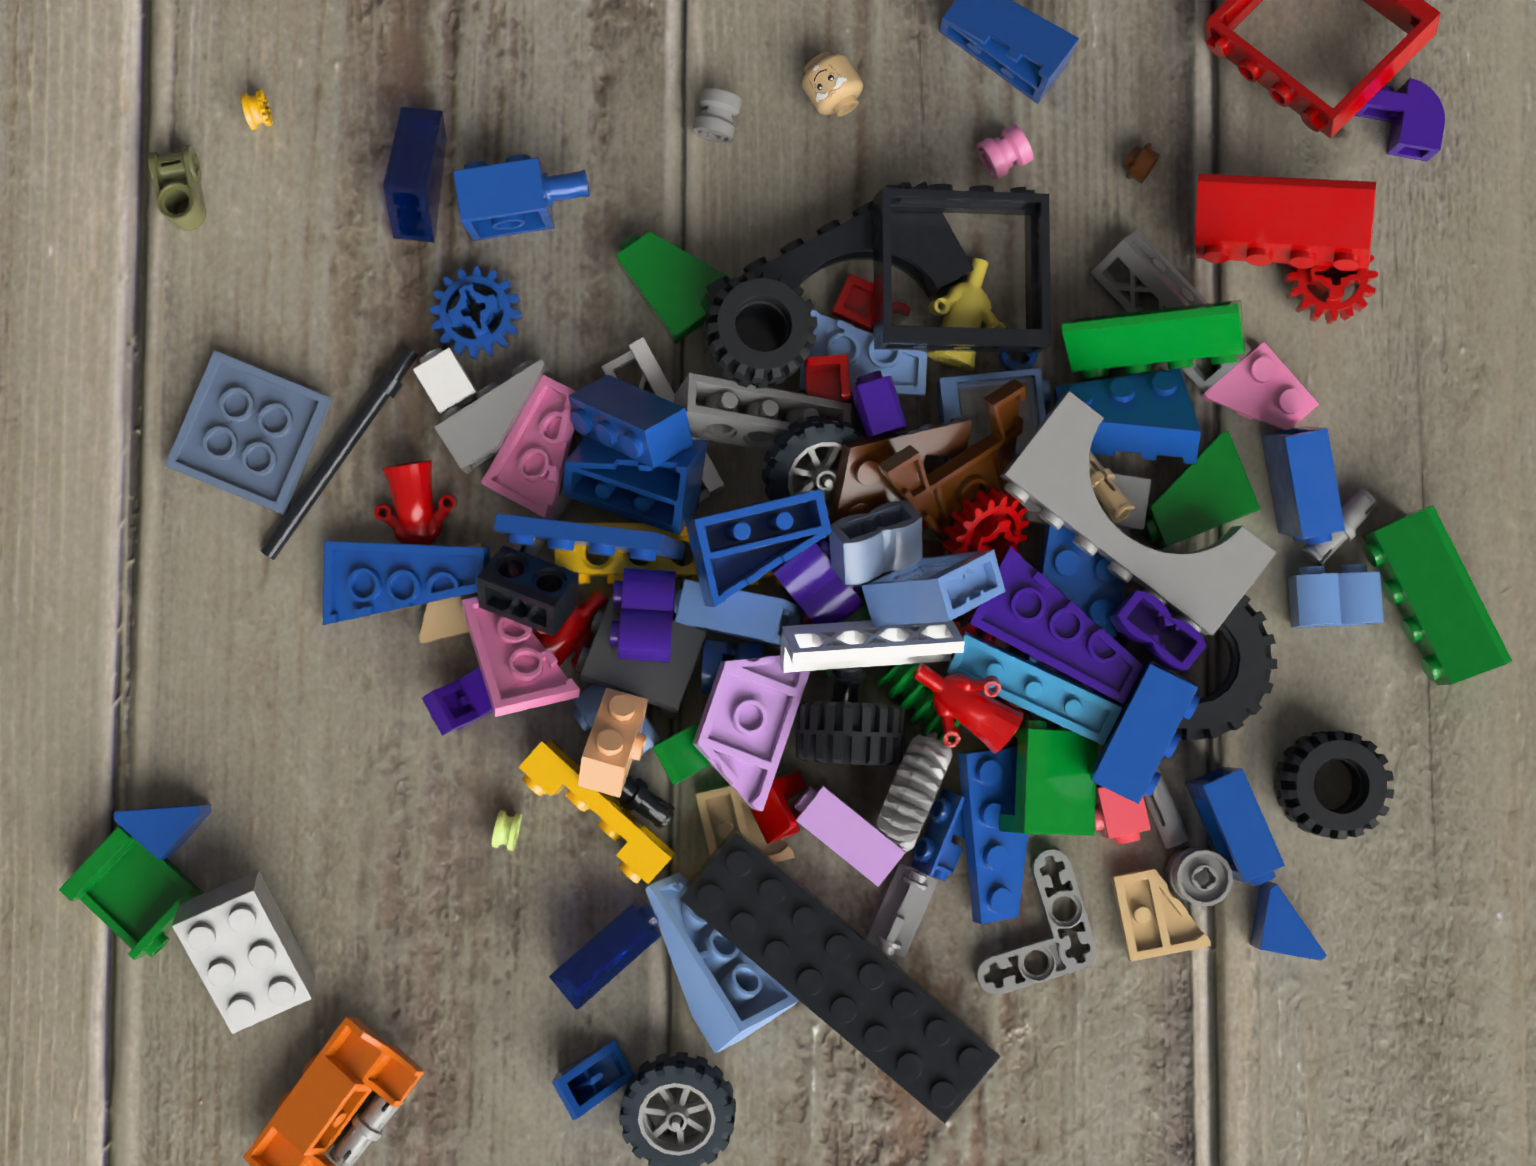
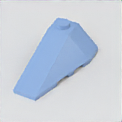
(720, 983)

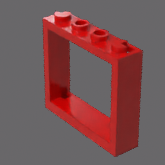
(1412, 16)

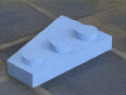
(842, 338)

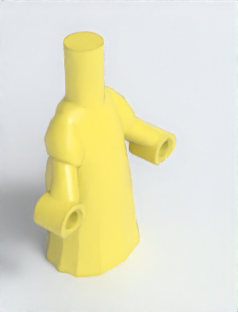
(965, 307)

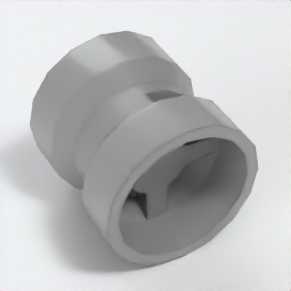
(717, 115)

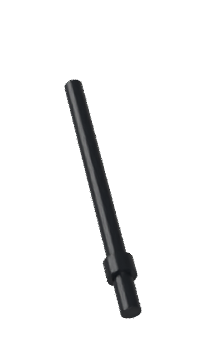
(386, 385)

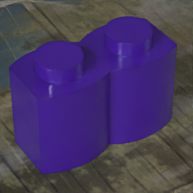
(877, 405)
(817, 587)
(645, 615)
(1165, 639)

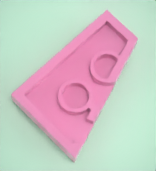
(535, 451)
(514, 663)

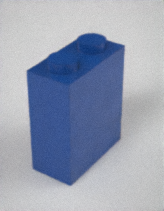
(1303, 484)

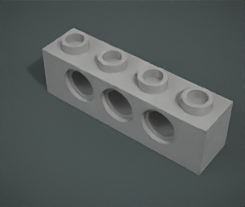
(749, 416)

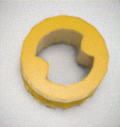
(255, 109)

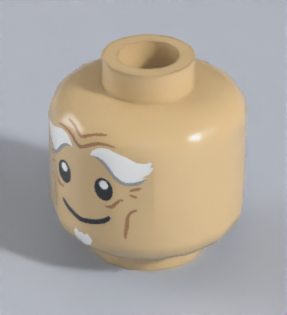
(832, 84)

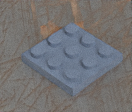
(248, 432)

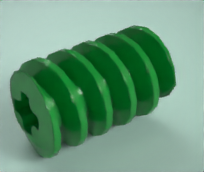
(915, 696)

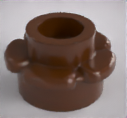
(1140, 162)

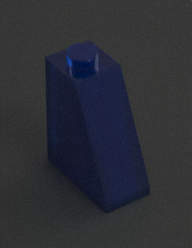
(416, 174)
(606, 953)

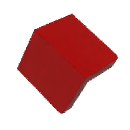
(828, 377)
(777, 818)

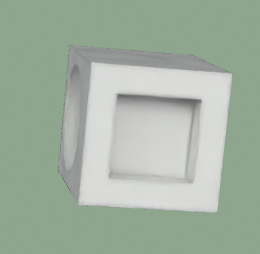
(445, 380)

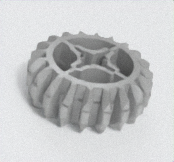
(913, 791)

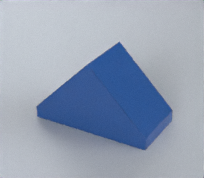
(162, 828)
(1280, 928)
(592, 1079)

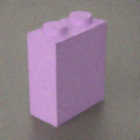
(847, 833)

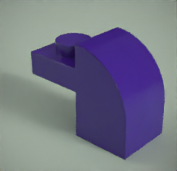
(1415, 119)
(459, 703)

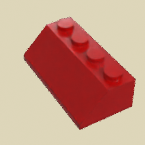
(1285, 221)

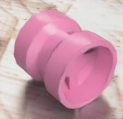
(1001, 153)

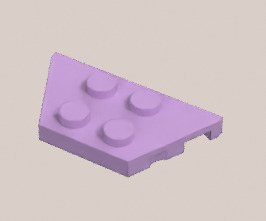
(749, 723)

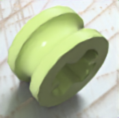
(506, 830)

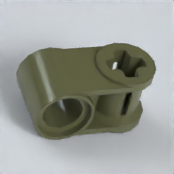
(175, 180)

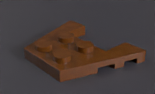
(975, 469)
(863, 486)

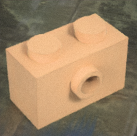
(613, 742)

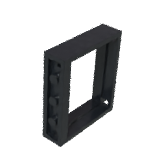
(978, 200)

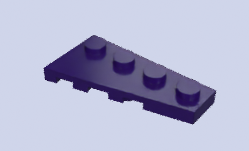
(1055, 630)

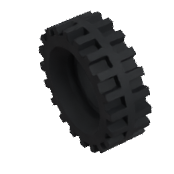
(1246, 678)

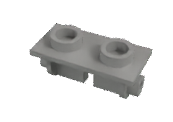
(901, 910)

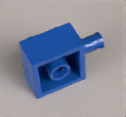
(512, 196)

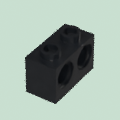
(528, 590)

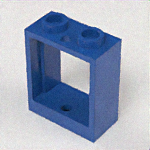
(1236, 824)

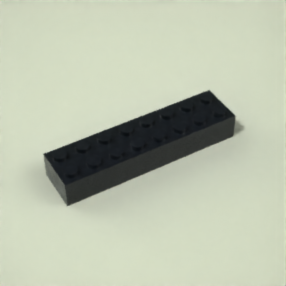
(839, 975)

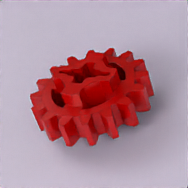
(1330, 295)
(987, 524)

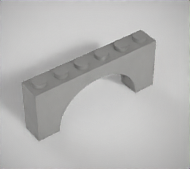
(1056, 478)

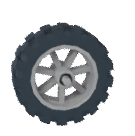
(802, 440)
(692, 1076)

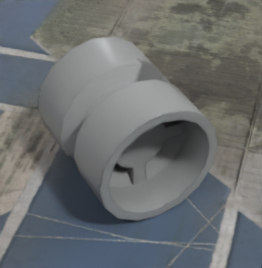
(1199, 876)

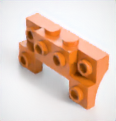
(330, 1094)

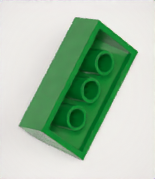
(1155, 336)
(1435, 597)

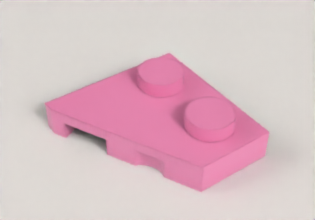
(1263, 390)

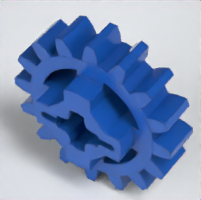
(460, 316)

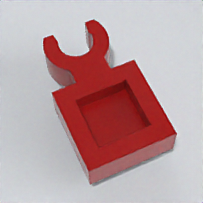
(857, 303)

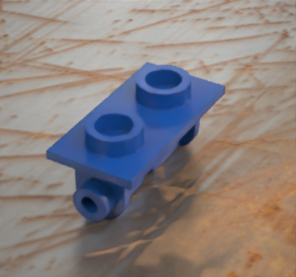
(935, 851)

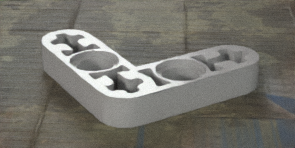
(1054, 945)

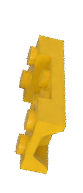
(552, 770)

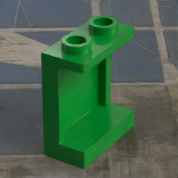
(1052, 782)
(131, 892)

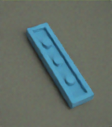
(1038, 689)

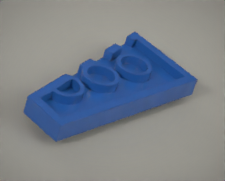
(599, 539)
(392, 576)
(993, 856)

